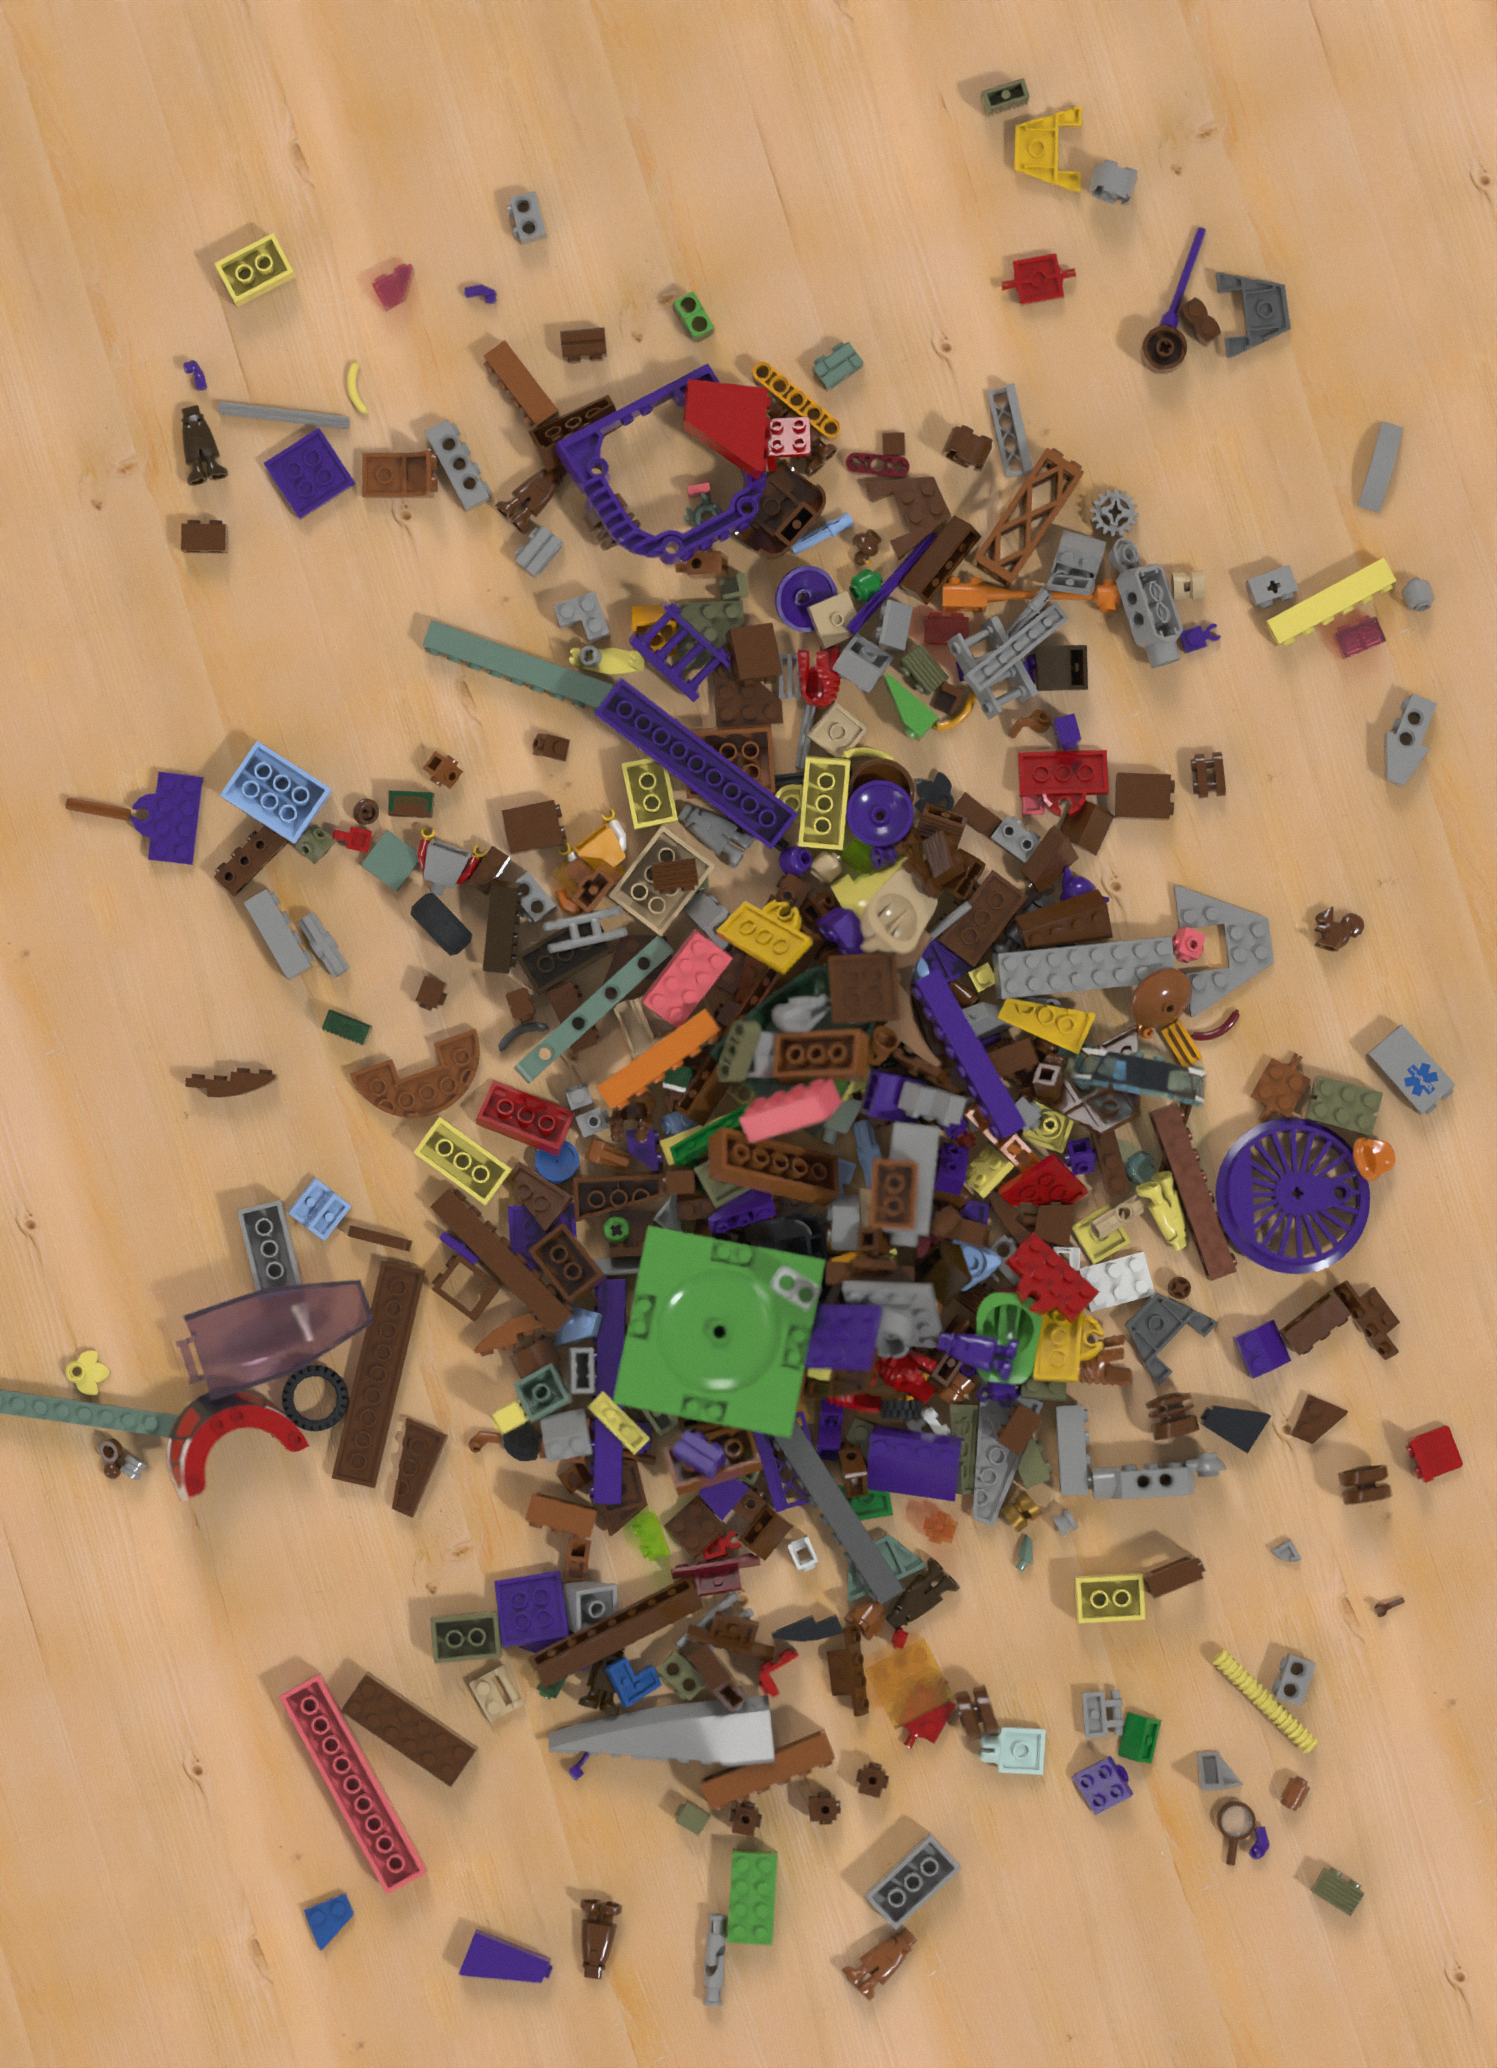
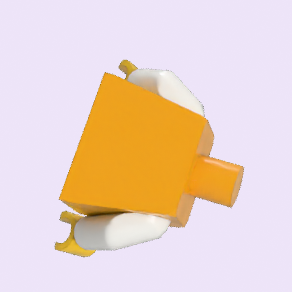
(602, 845)

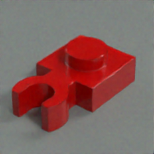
(719, 1546)

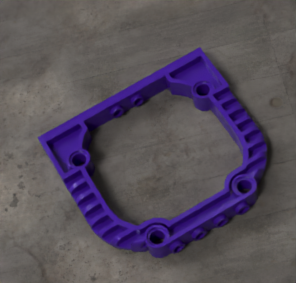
(582, 453)

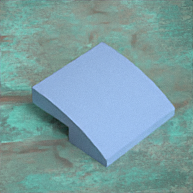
(319, 1209)

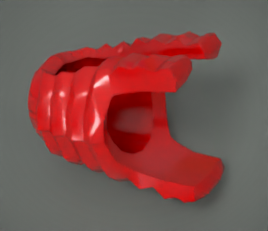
(819, 682)
(905, 1375)
(860, 1401)

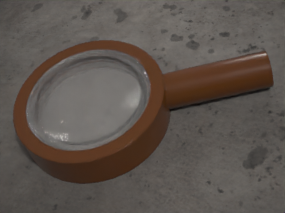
(1235, 1822)

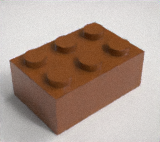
(893, 1194)
(561, 1515)

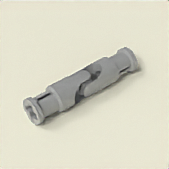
(714, 1956)

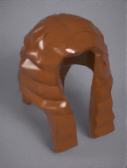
(1098, 1368)

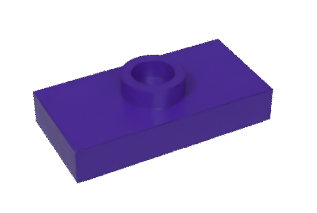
(460, 1247)

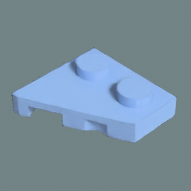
(582, 1326)

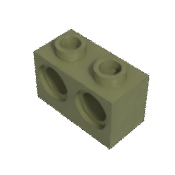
(686, 1671)

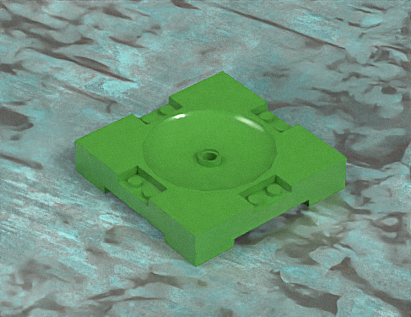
(670, 1348)

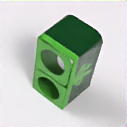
(690, 316)

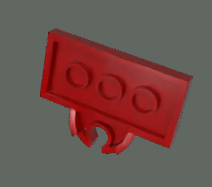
(1063, 777)
(1049, 1280)

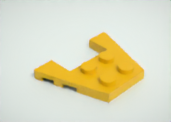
(1038, 149)

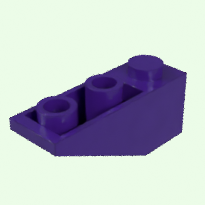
(742, 1210)

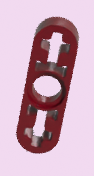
(893, 471)

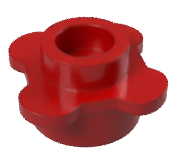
(899, 1638)

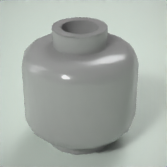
(1418, 594)

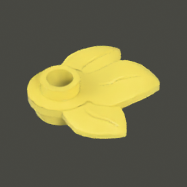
(90, 1372)

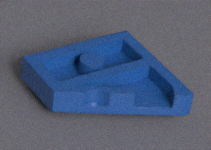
(328, 1918)

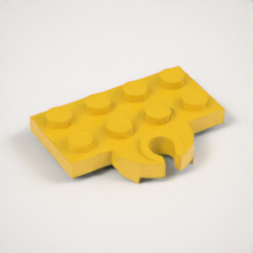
(767, 934)
(1064, 1346)

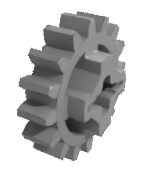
(1104, 513)

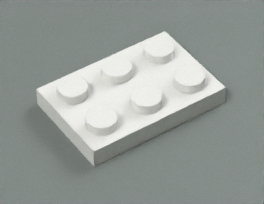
(1119, 1281)

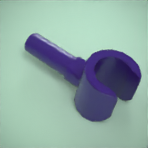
(575, 1771)

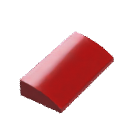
(525, 1118)

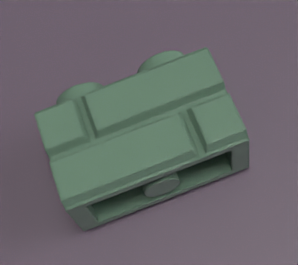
(837, 366)

